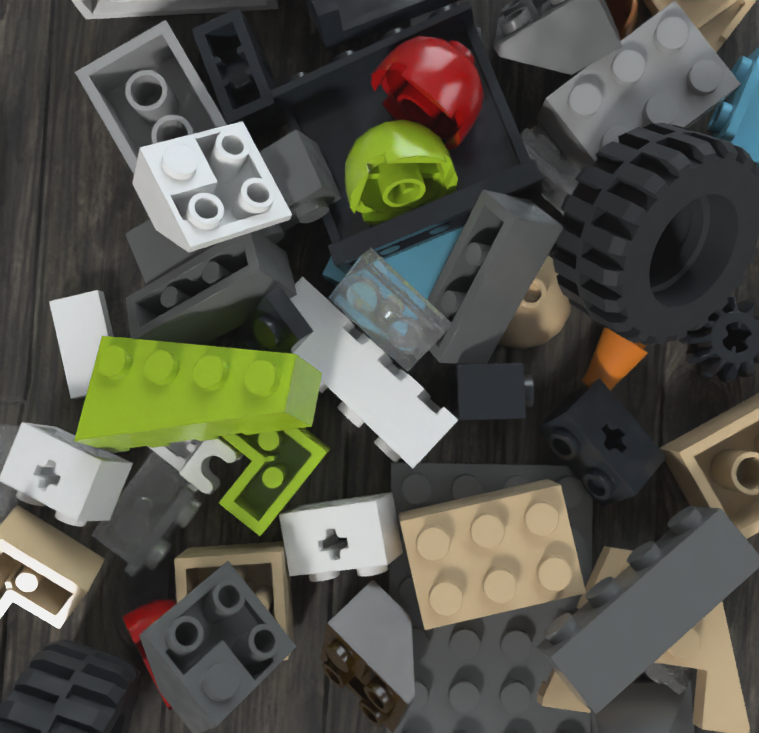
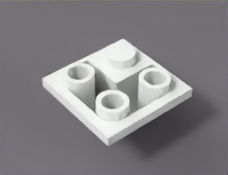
(208, 187)

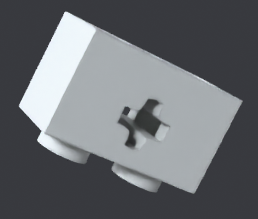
(64, 474)
(313, 532)

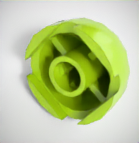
(397, 170)

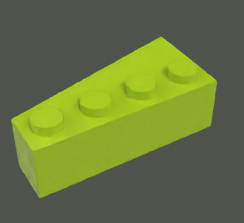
(189, 391)

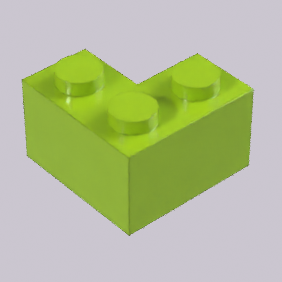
(273, 477)

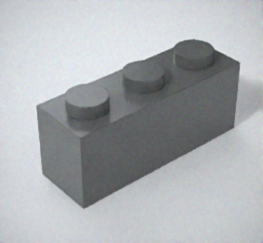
(490, 274)
(210, 292)

